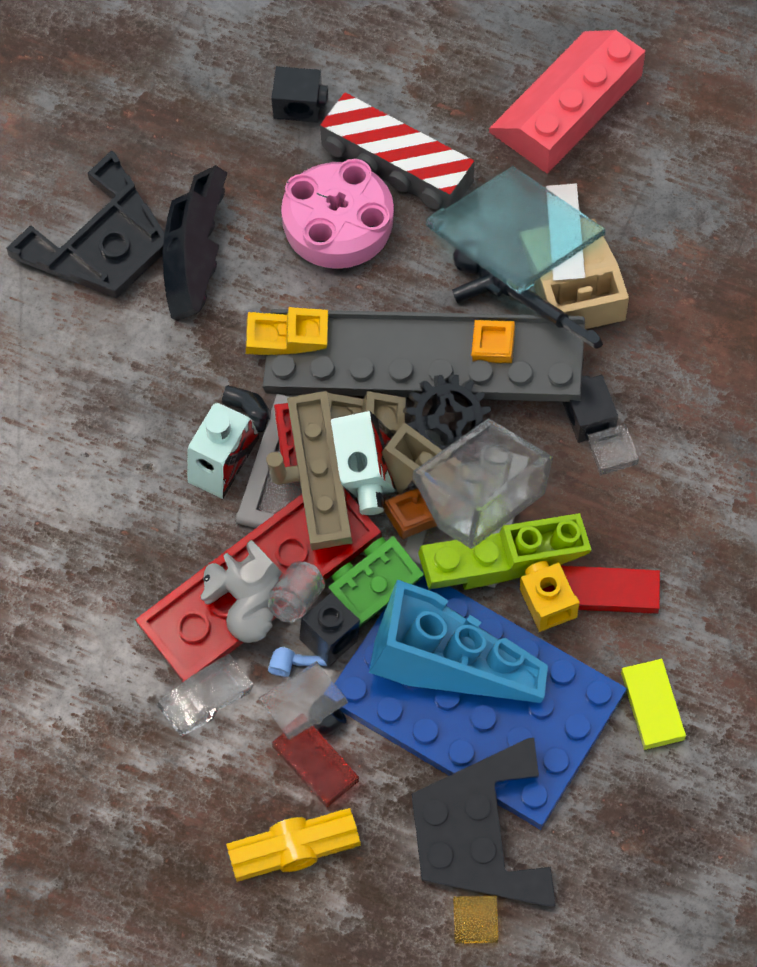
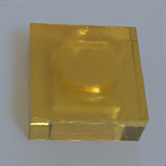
(475, 919)

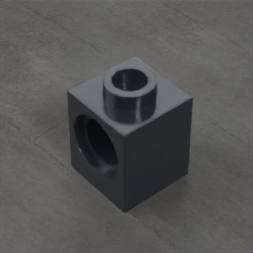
(298, 94)
(594, 411)
(329, 629)

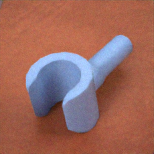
(284, 658)

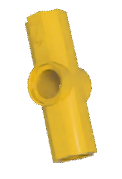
(293, 844)

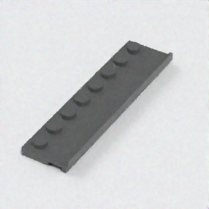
(401, 349)

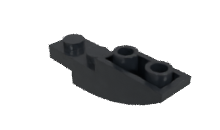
(186, 247)

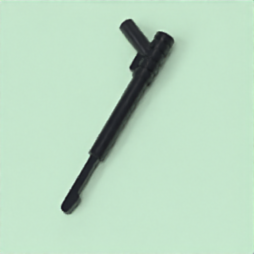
(489, 282)

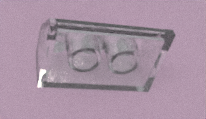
(482, 482)

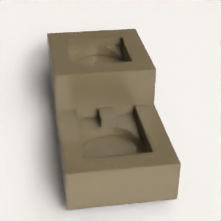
(385, 407)

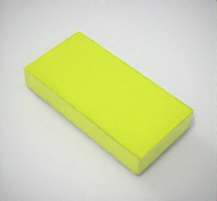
(653, 704)

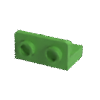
(369, 584)

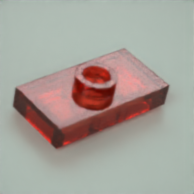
(317, 764)

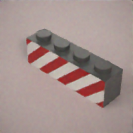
(397, 152)

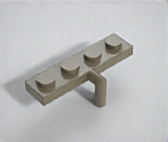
(315, 470)

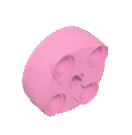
(337, 214)

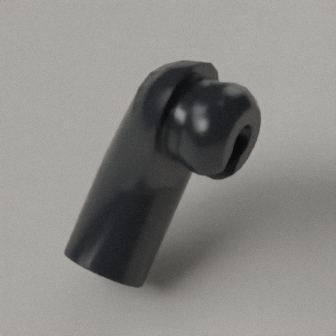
(251, 404)

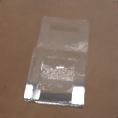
(204, 694)

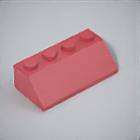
(570, 97)

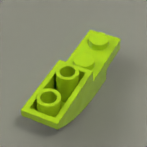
(505, 553)

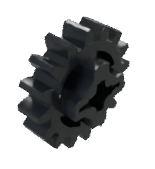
(443, 401)

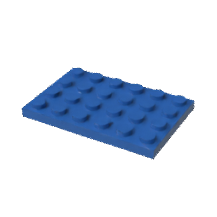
(464, 728)

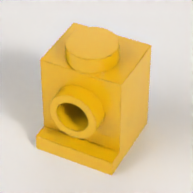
(553, 607)

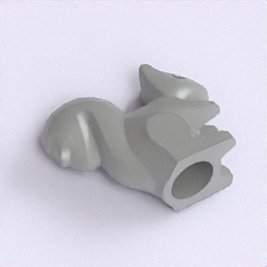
(250, 586)

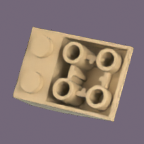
(598, 296)

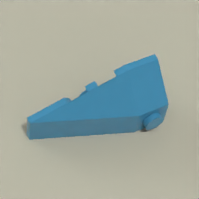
(438, 649)

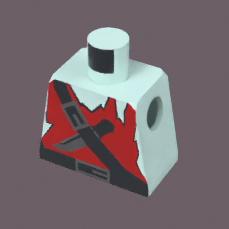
(224, 443)
(359, 458)

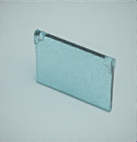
(515, 228)

